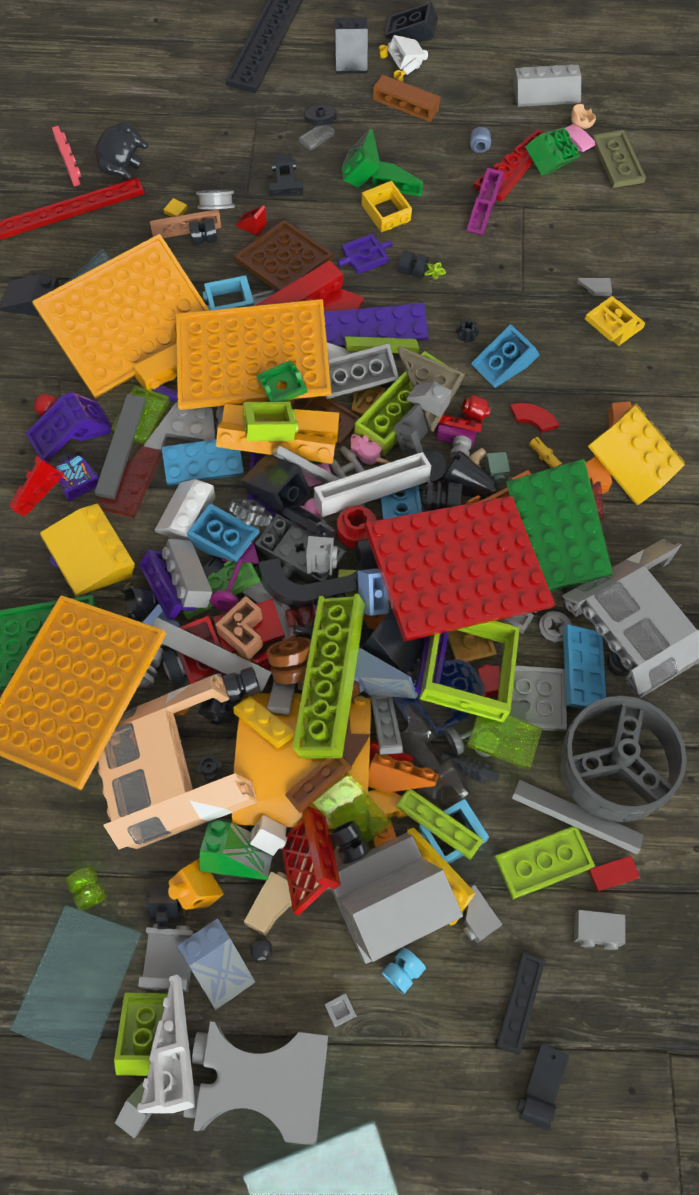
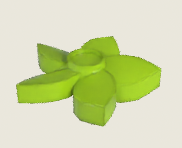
(435, 270)

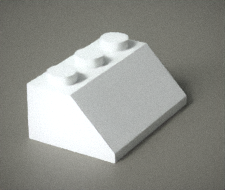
(185, 508)

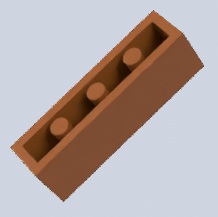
(406, 98)

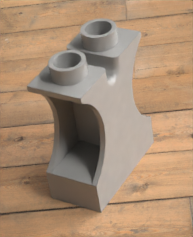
(278, 1084)

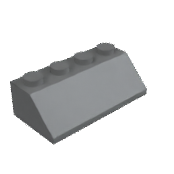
(547, 85)
(362, 370)

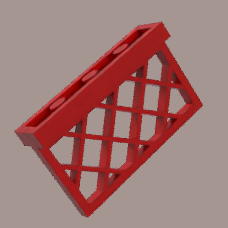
(320, 854)

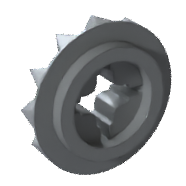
(555, 618)

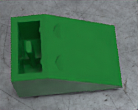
(552, 150)

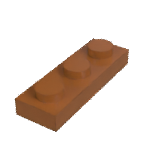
(317, 782)

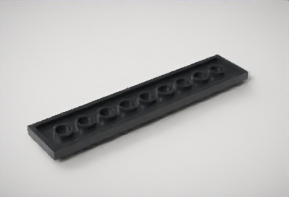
(262, 44)

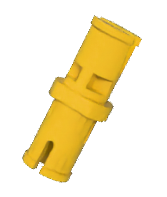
(544, 453)

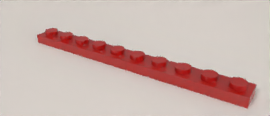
(70, 208)

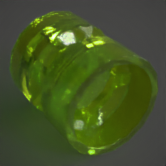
(86, 890)

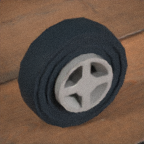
(174, 668)

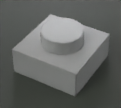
(340, 1010)

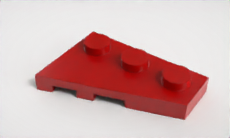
(456, 422)
(38, 484)

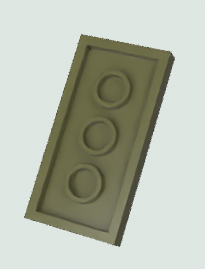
(618, 159)

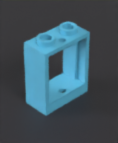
(228, 286)
(469, 820)

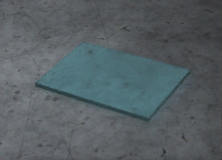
(77, 983)
(337, 1166)

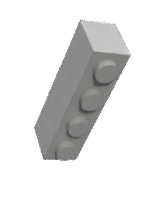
(187, 573)

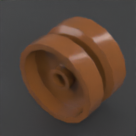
(289, 659)

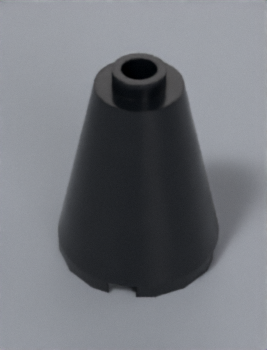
(470, 475)

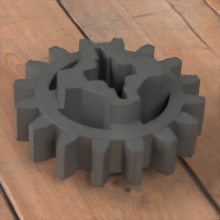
(250, 512)

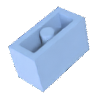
(373, 592)

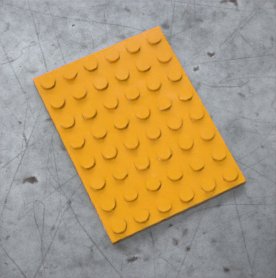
(120, 313)
(228, 347)
(73, 689)

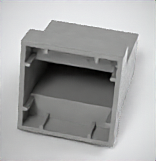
(393, 898)

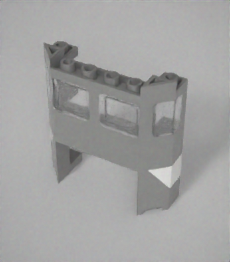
(639, 619)

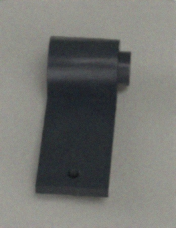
(539, 1099)

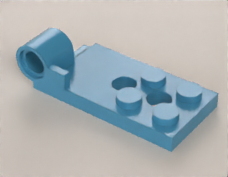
(410, 502)

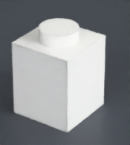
(268, 835)

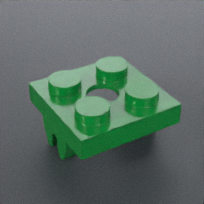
(284, 372)

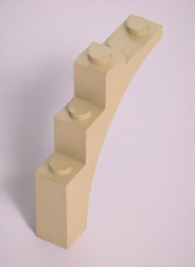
(275, 900)

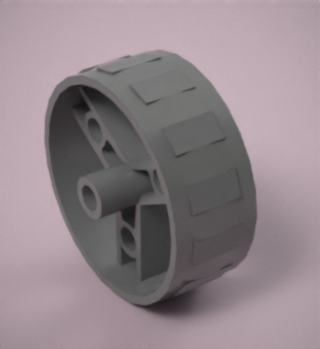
(630, 713)

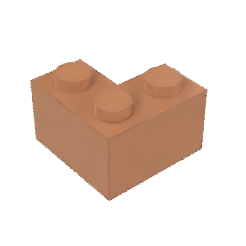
(238, 627)

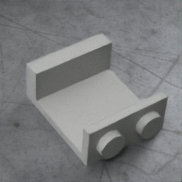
(165, 959)

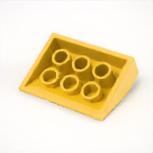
(88, 550)

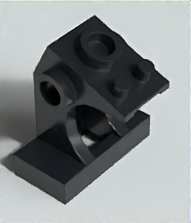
(285, 184)

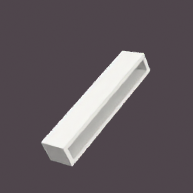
(372, 484)

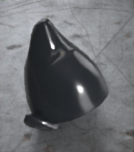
(139, 601)

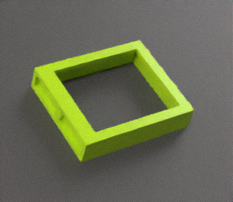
(469, 702)

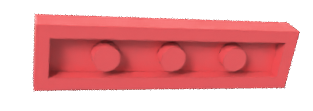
(68, 159)

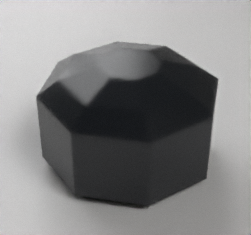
(261, 949)

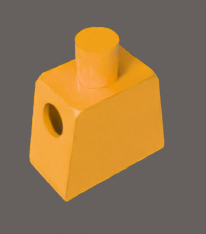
(194, 888)

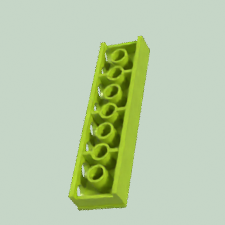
(330, 678)

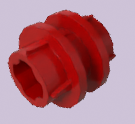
(351, 525)

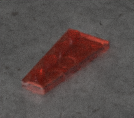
(133, 484)

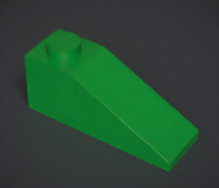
(404, 181)

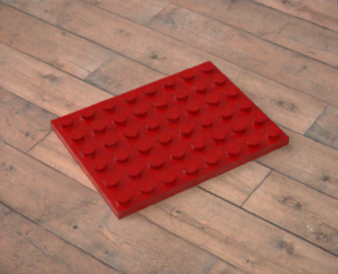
(458, 567)

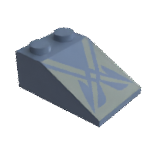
(382, 679)
(216, 964)

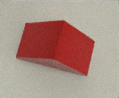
(253, 221)

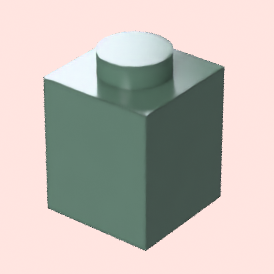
(497, 467)

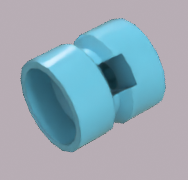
(403, 970)

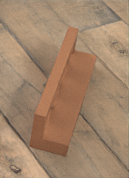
(180, 224)

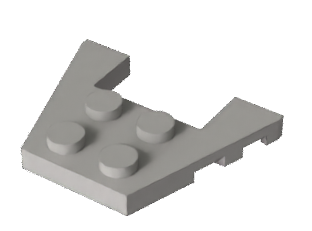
(186, 424)

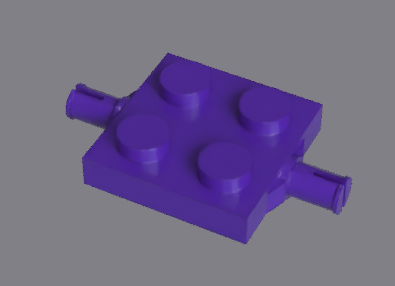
(364, 253)

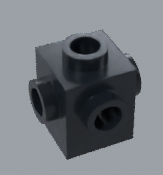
(217, 711)

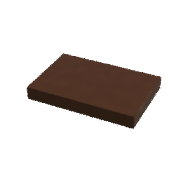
(346, 417)

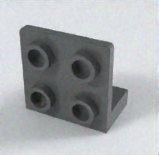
(410, 431)

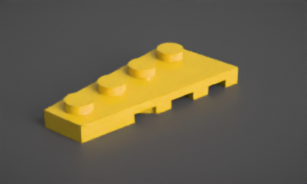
(460, 889)

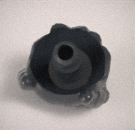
(117, 149)

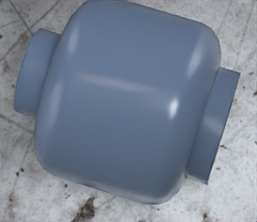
(480, 140)

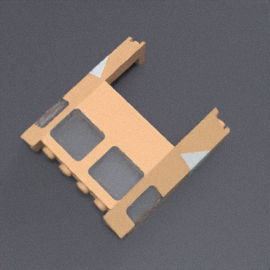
(149, 777)

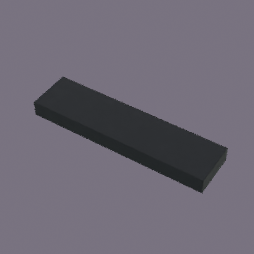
(520, 1003)

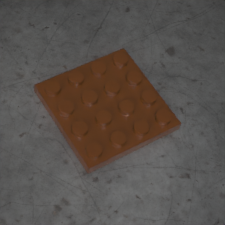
(282, 256)

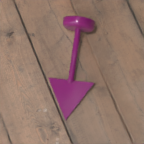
(224, 599)

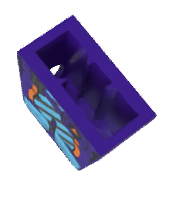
(78, 476)

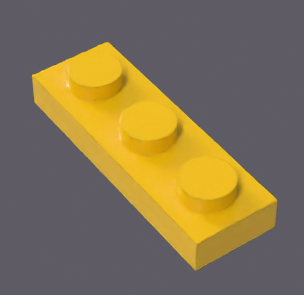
(264, 722)

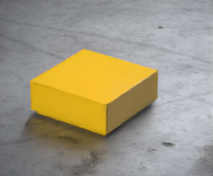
(175, 208)

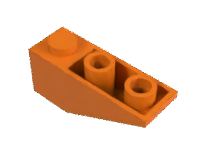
(393, 775)

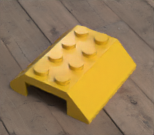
(637, 455)

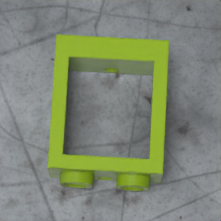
(269, 430)

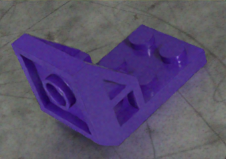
(66, 419)

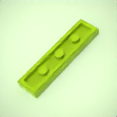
(357, 344)
(439, 823)

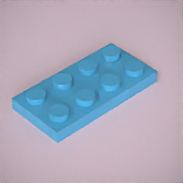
(200, 462)
(583, 666)

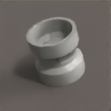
(460, 443)

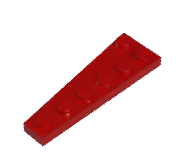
(513, 166)

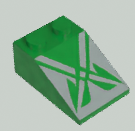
(361, 160)
(229, 852)

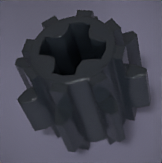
(467, 330)

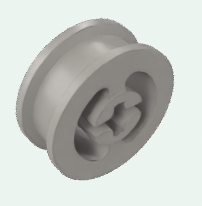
(215, 199)

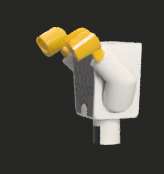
(405, 53)

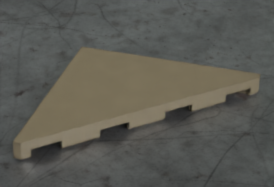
(425, 370)

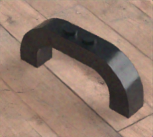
(307, 595)

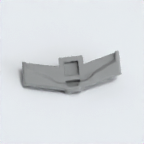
(259, 594)

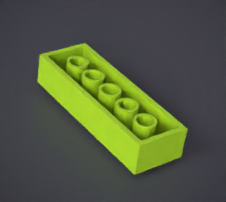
(386, 412)

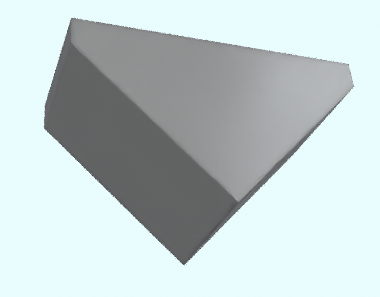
(129, 1118)

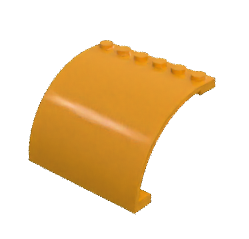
(280, 769)

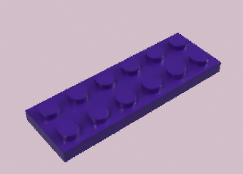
(377, 322)

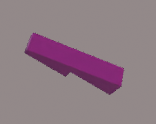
(485, 201)

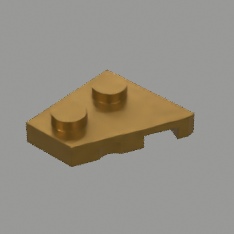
(365, 399)

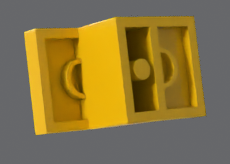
(614, 321)

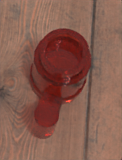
(303, 616)

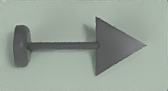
(455, 740)

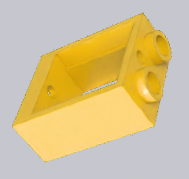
(387, 191)

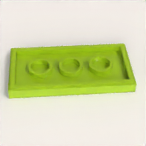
(544, 862)

